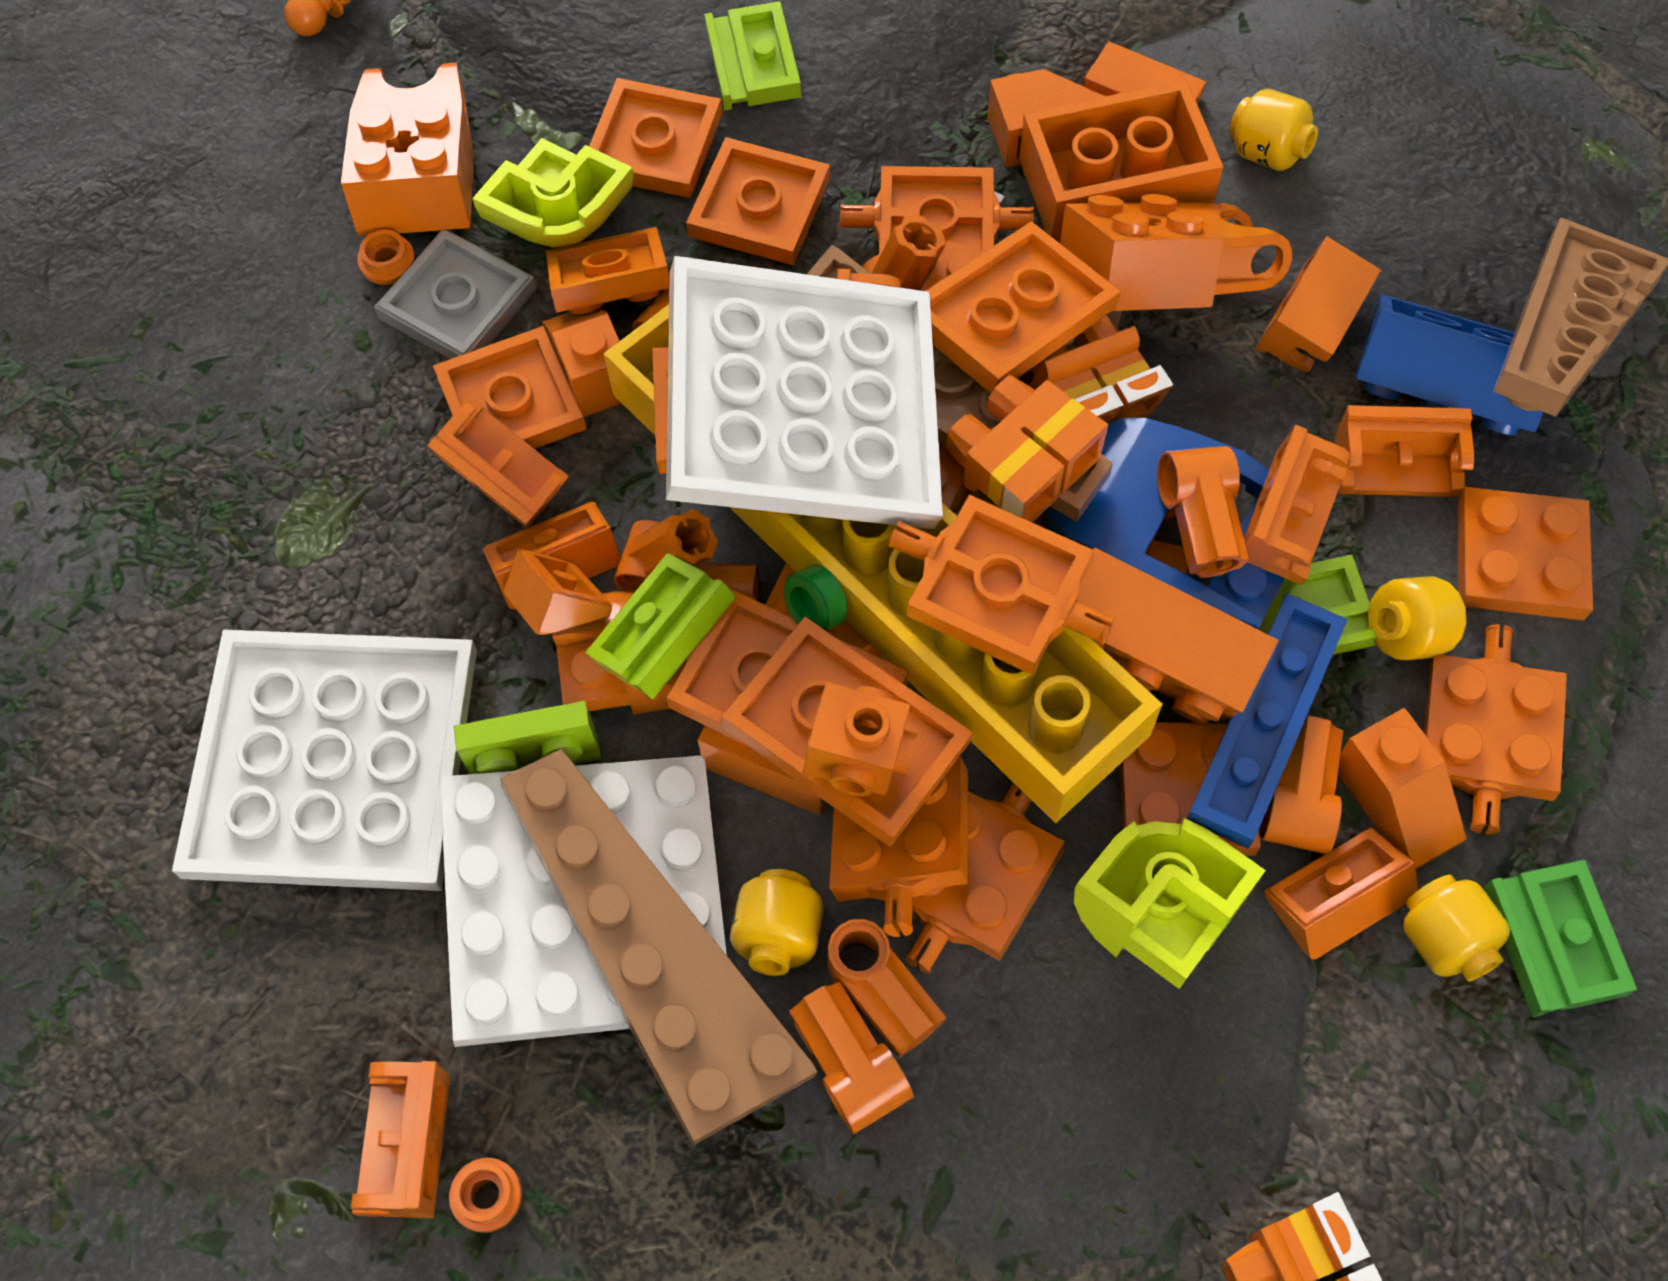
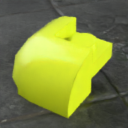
(554, 194)
(1164, 894)

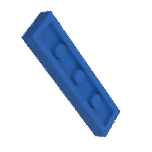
(1263, 736)

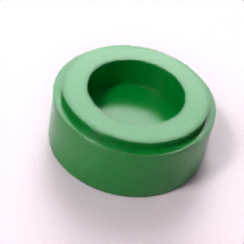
(815, 595)

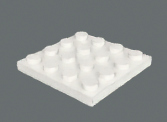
(801, 395)
(326, 760)
(510, 939)

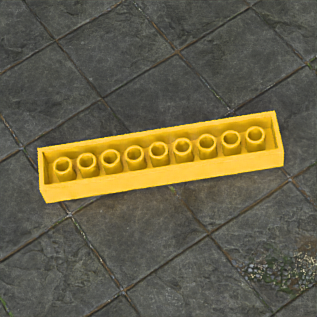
(1043, 730)

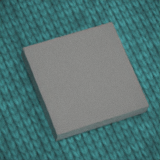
(455, 296)

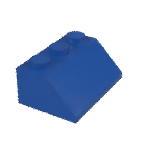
(1441, 361)

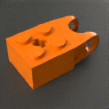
(409, 155)
(1171, 250)

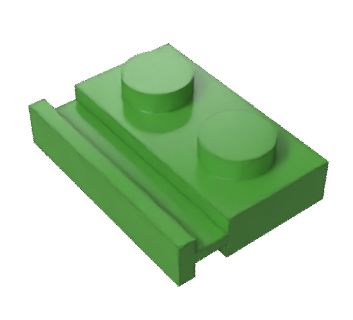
(1561, 938)

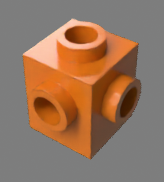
(859, 739)

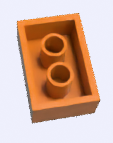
(1119, 149)
(1176, 641)

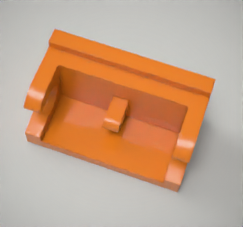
(1319, 306)
(1406, 450)
(498, 462)
(1295, 504)
(402, 1140)

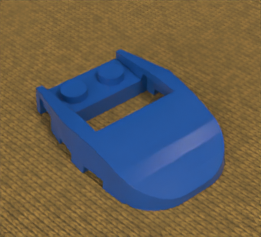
(1130, 512)

